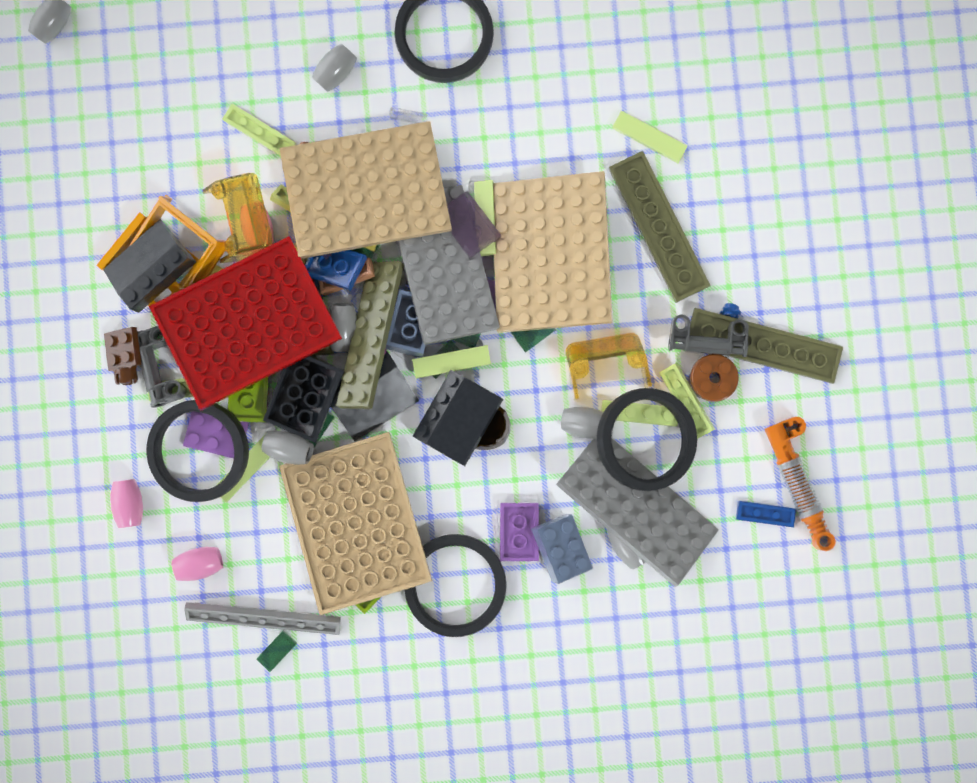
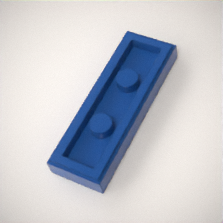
(765, 514)

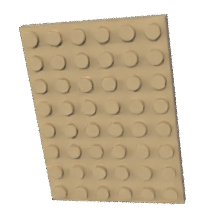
(365, 189)
(552, 253)
(355, 524)

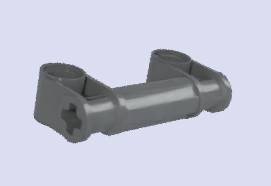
(709, 345)
(159, 392)

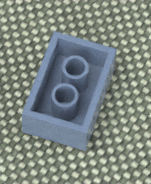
(404, 328)
(562, 548)

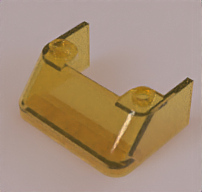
(244, 213)
(581, 352)

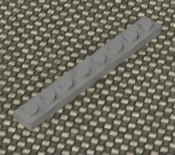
(262, 618)

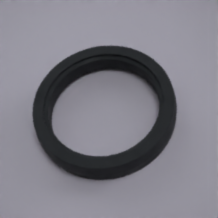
(449, 74)
(688, 439)
(162, 475)
(495, 605)

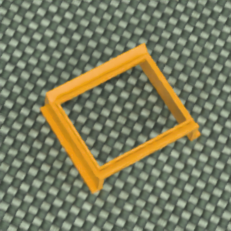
(125, 240)
(209, 258)

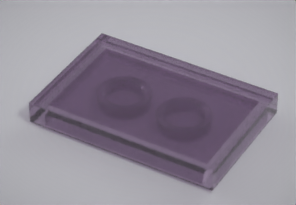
(471, 225)

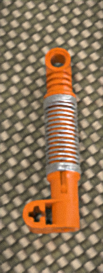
(798, 484)

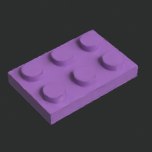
(209, 435)
(516, 536)

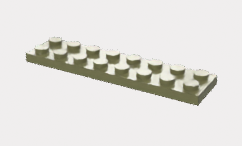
(659, 227)
(370, 336)
(774, 347)

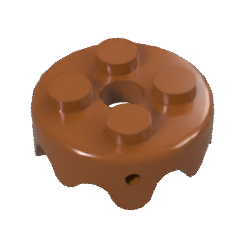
(701, 382)

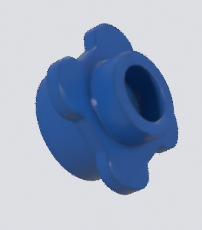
(731, 310)

